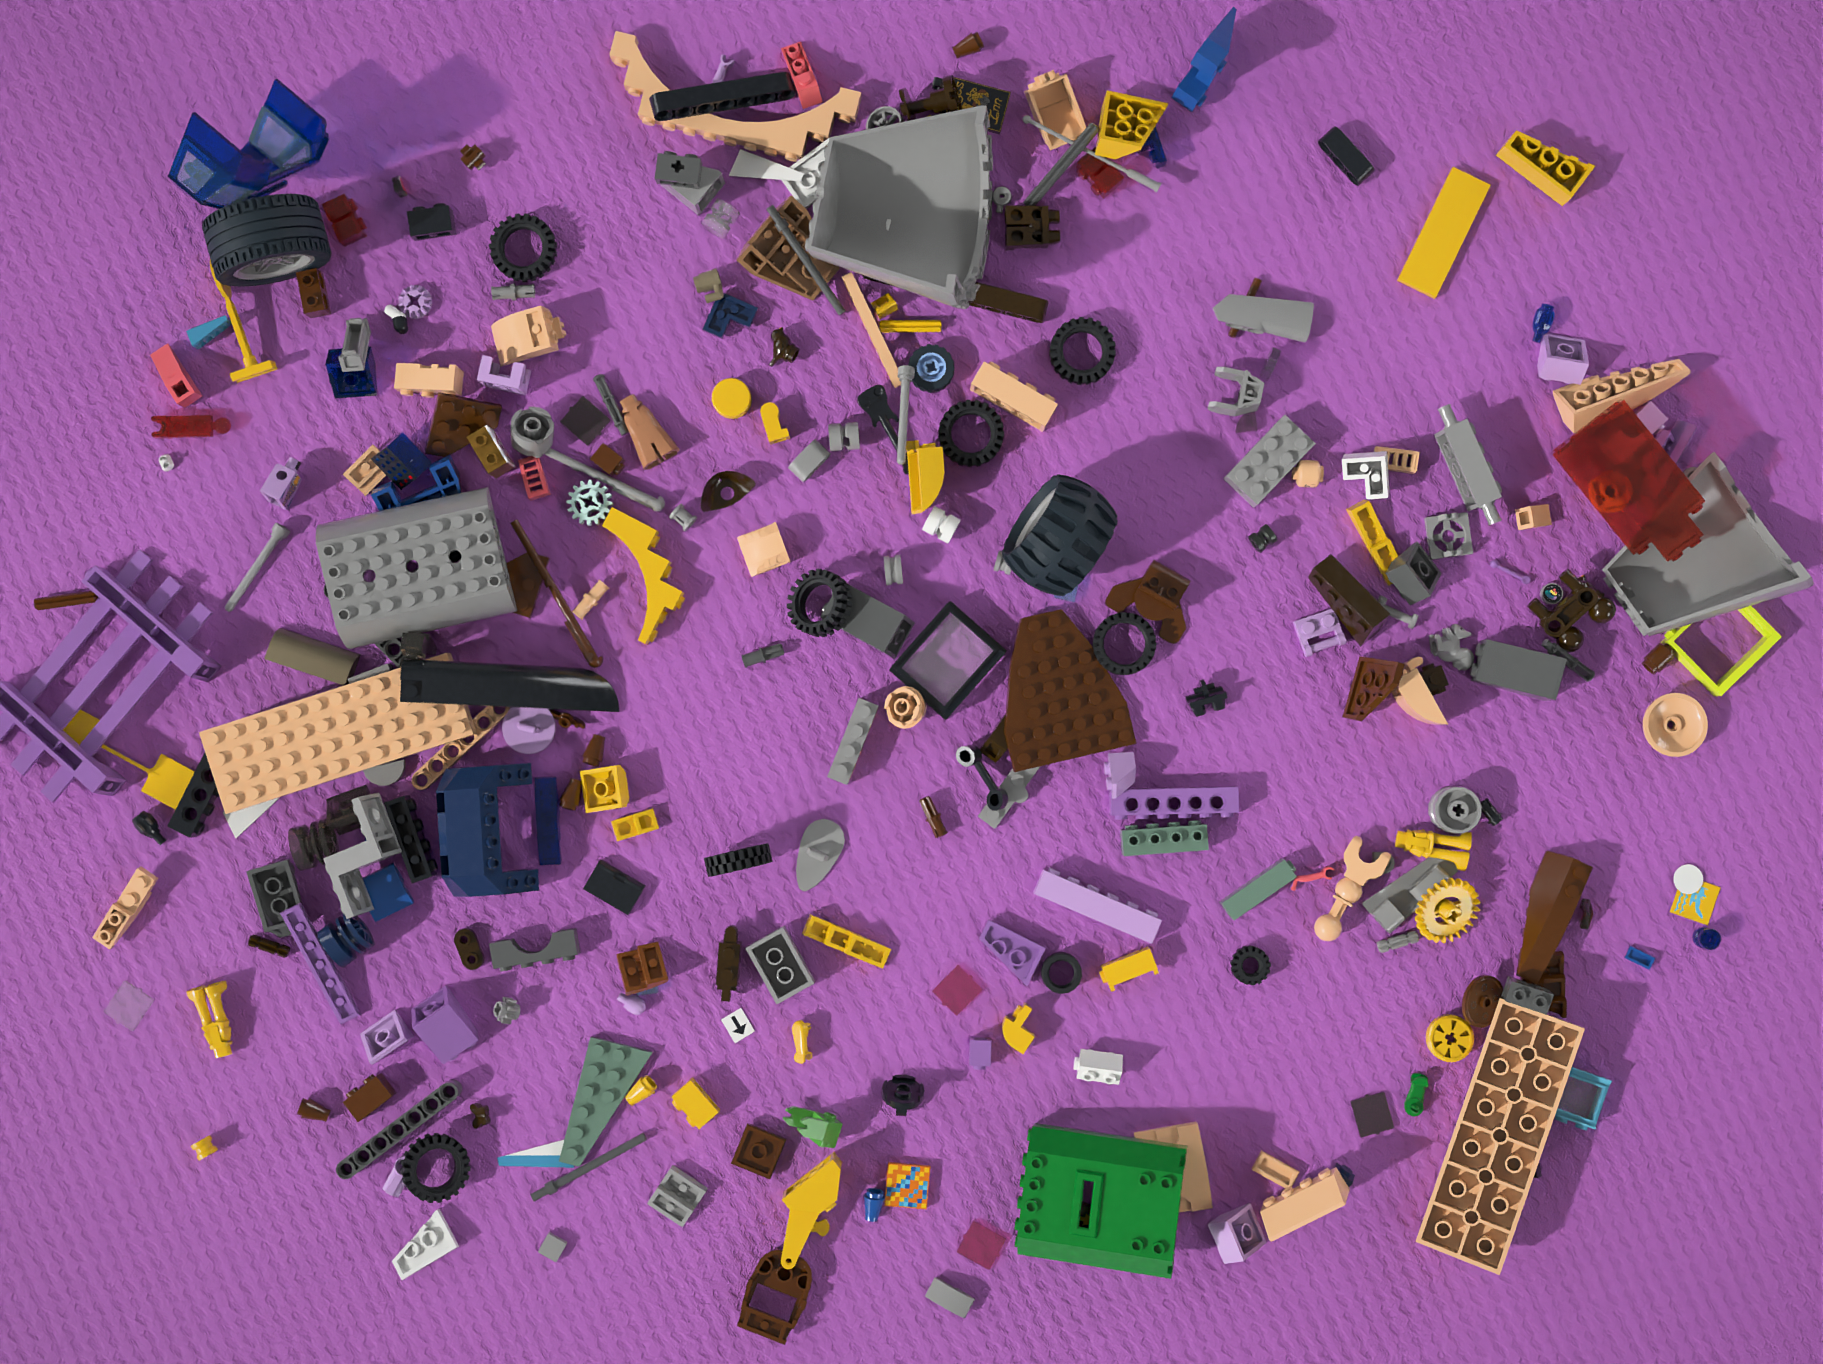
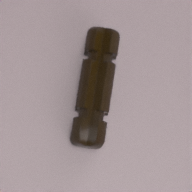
(269, 946)

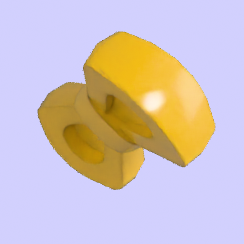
(821, 1227)

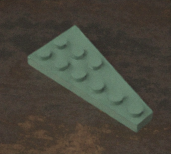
(603, 1084)

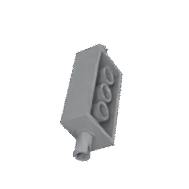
(1468, 465)

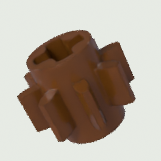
(472, 157)

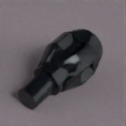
(148, 826)

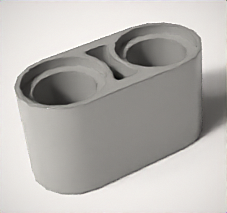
(809, 460)

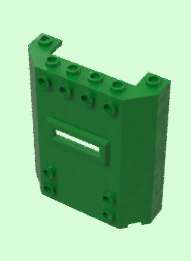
(1131, 1203)

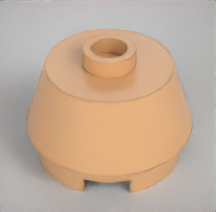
(905, 707)

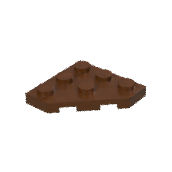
(455, 420)
(525, 582)
(1371, 685)

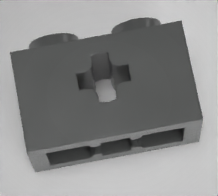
(687, 177)
(1527, 995)

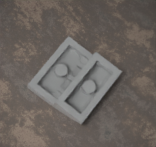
(677, 1196)

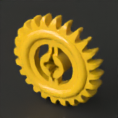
(1454, 913)

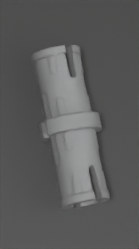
(513, 292)

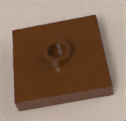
(758, 1151)

